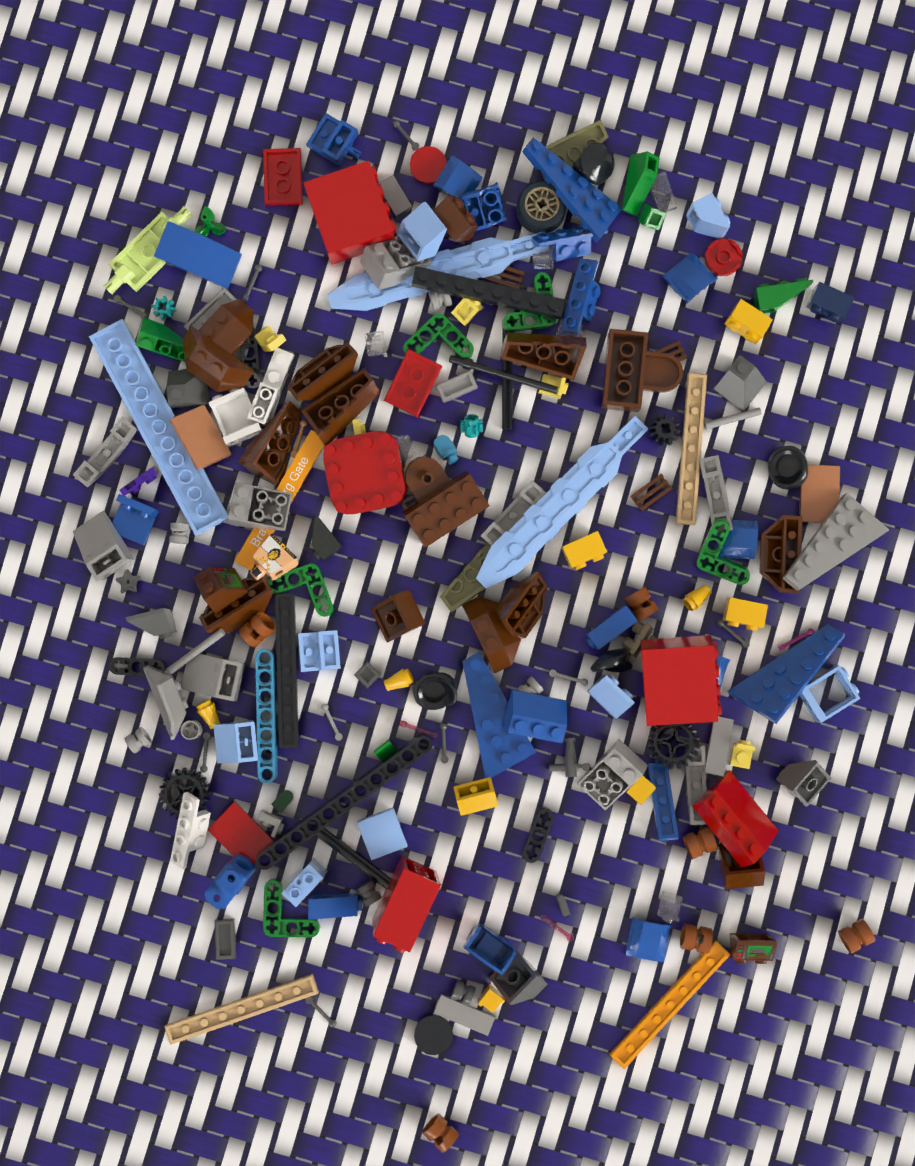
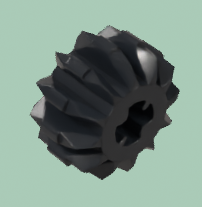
(656, 428)

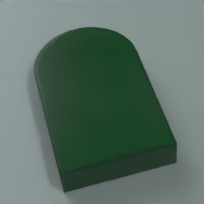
(283, 800)

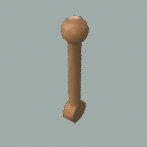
(303, 423)

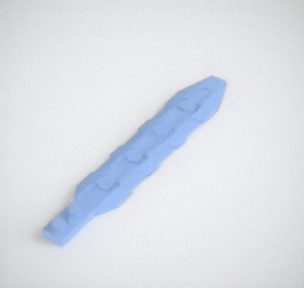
(472, 261)
(563, 500)

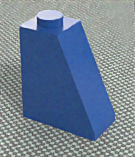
(610, 628)
(333, 905)

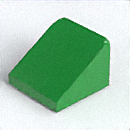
(651, 217)
(385, 750)

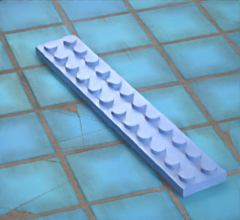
(152, 417)

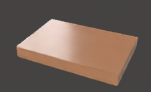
(200, 437)
(819, 493)

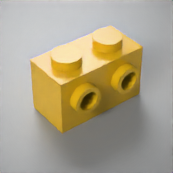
(748, 321)
(584, 550)
(744, 613)
(475, 796)

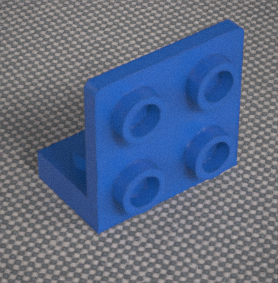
(134, 519)

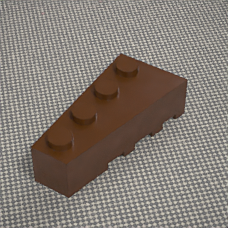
(545, 352)
(340, 406)

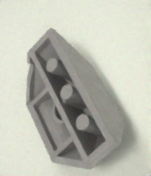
(167, 698)

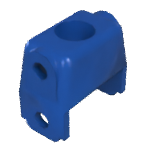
(230, 881)
(490, 948)

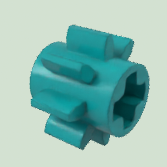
(169, 309)
(471, 425)

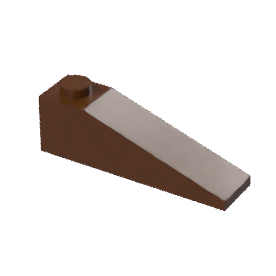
(270, 448)

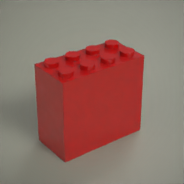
(350, 211)
(680, 680)
(405, 904)

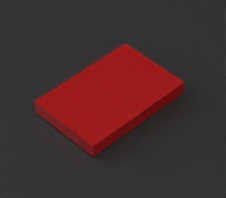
(282, 177)
(413, 383)
(240, 832)

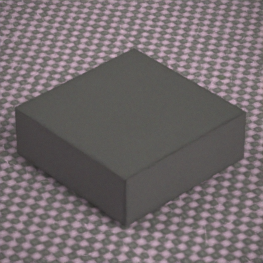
(367, 674)
(563, 905)

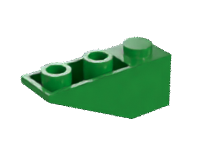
(640, 178)
(771, 298)
(159, 339)

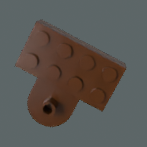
(634, 369)
(441, 501)

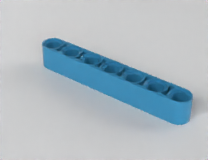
(270, 725)

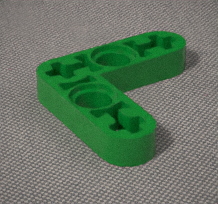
(539, 322)
(442, 333)
(713, 554)
(304, 579)
(281, 922)

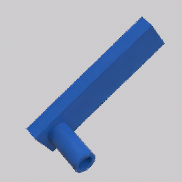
(663, 802)

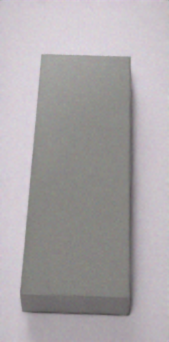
(210, 308)
(718, 746)
(464, 1015)

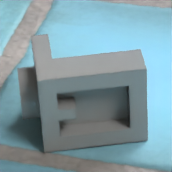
(269, 819)

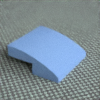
(318, 651)
(382, 833)

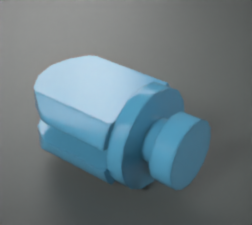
(445, 449)

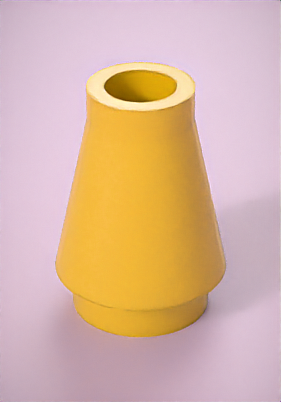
(695, 598)
(399, 680)
(208, 713)

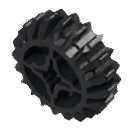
(673, 752)
(171, 804)

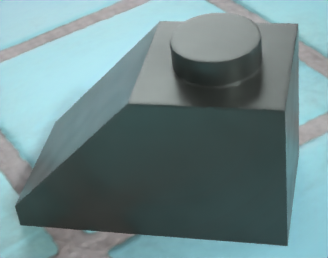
(323, 541)

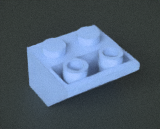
(707, 217)
(422, 232)
(611, 696)
(235, 742)

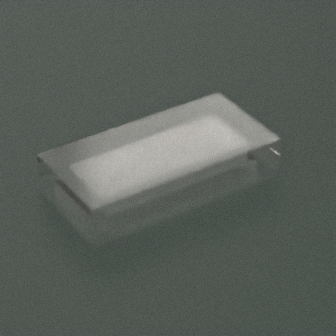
(662, 193)

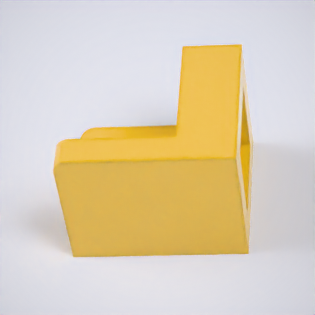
(641, 790)
(491, 998)

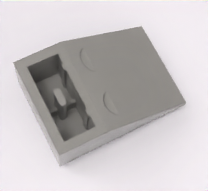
(390, 263)
(259, 507)
(102, 547)
(213, 677)
(612, 774)

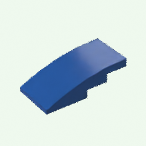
(197, 255)

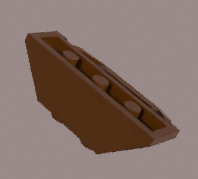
(230, 325)
(213, 363)
(323, 372)
(779, 549)
(523, 605)
(240, 610)
(493, 636)

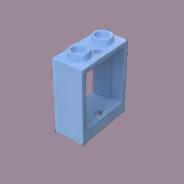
(812, 705)
(304, 882)

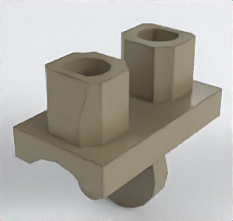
(644, 632)

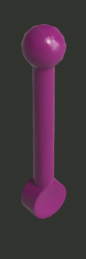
(810, 631)

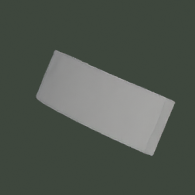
(107, 453)
(715, 490)
(514, 512)
(695, 784)

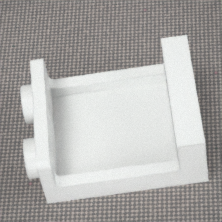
(232, 414)

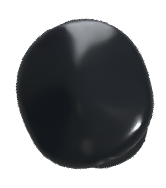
(595, 163)
(788, 467)
(613, 661)
(435, 691)

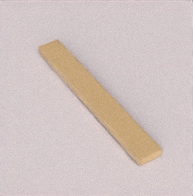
(691, 449)
(241, 1009)

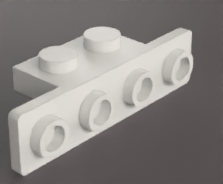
(190, 830)

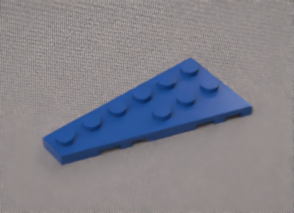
(575, 191)
(782, 680)
(497, 747)

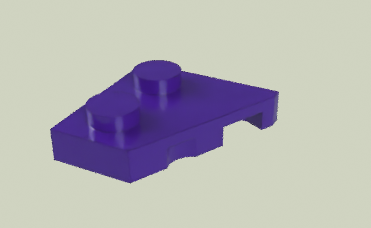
(133, 486)

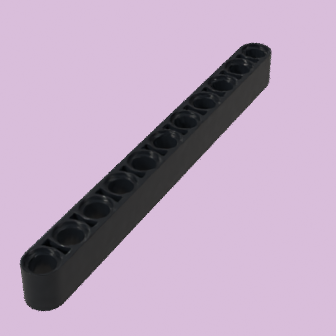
(339, 810)

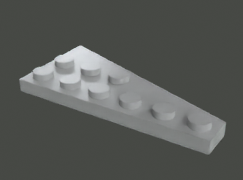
(839, 536)

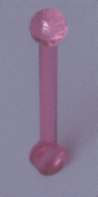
(434, 734)
(570, 937)

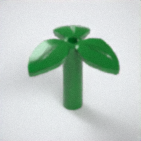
(208, 217)

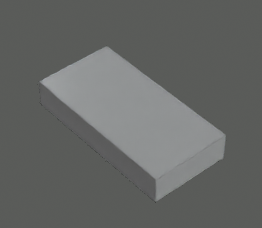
(395, 196)
(456, 386)

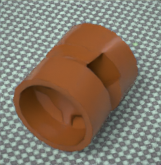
(639, 597)
(257, 629)
(700, 842)
(856, 936)
(689, 938)
(443, 1135)

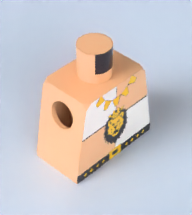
(273, 559)

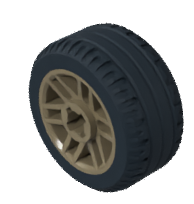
(532, 216)

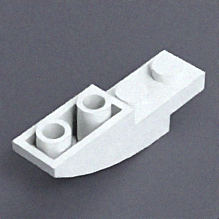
(271, 387)

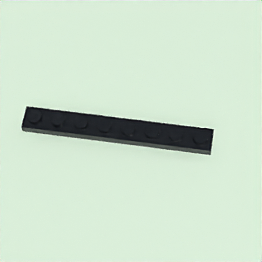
(487, 292)
(287, 670)

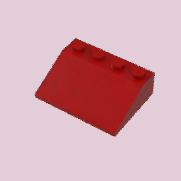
(736, 820)

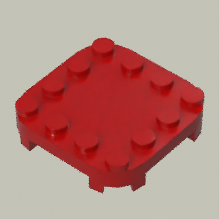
(364, 472)

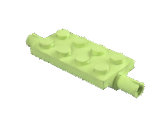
(137, 261)

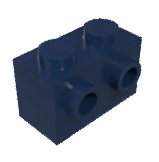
(830, 302)

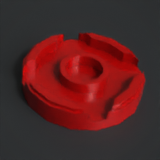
(427, 164)
(723, 257)

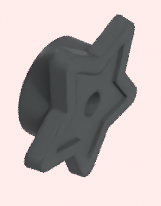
(123, 582)

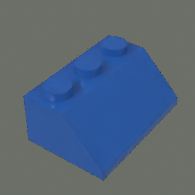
(536, 716)

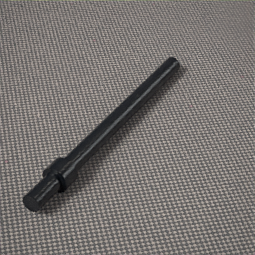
(468, 364)

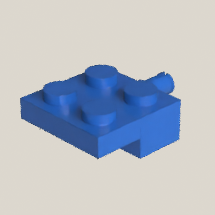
(333, 139)

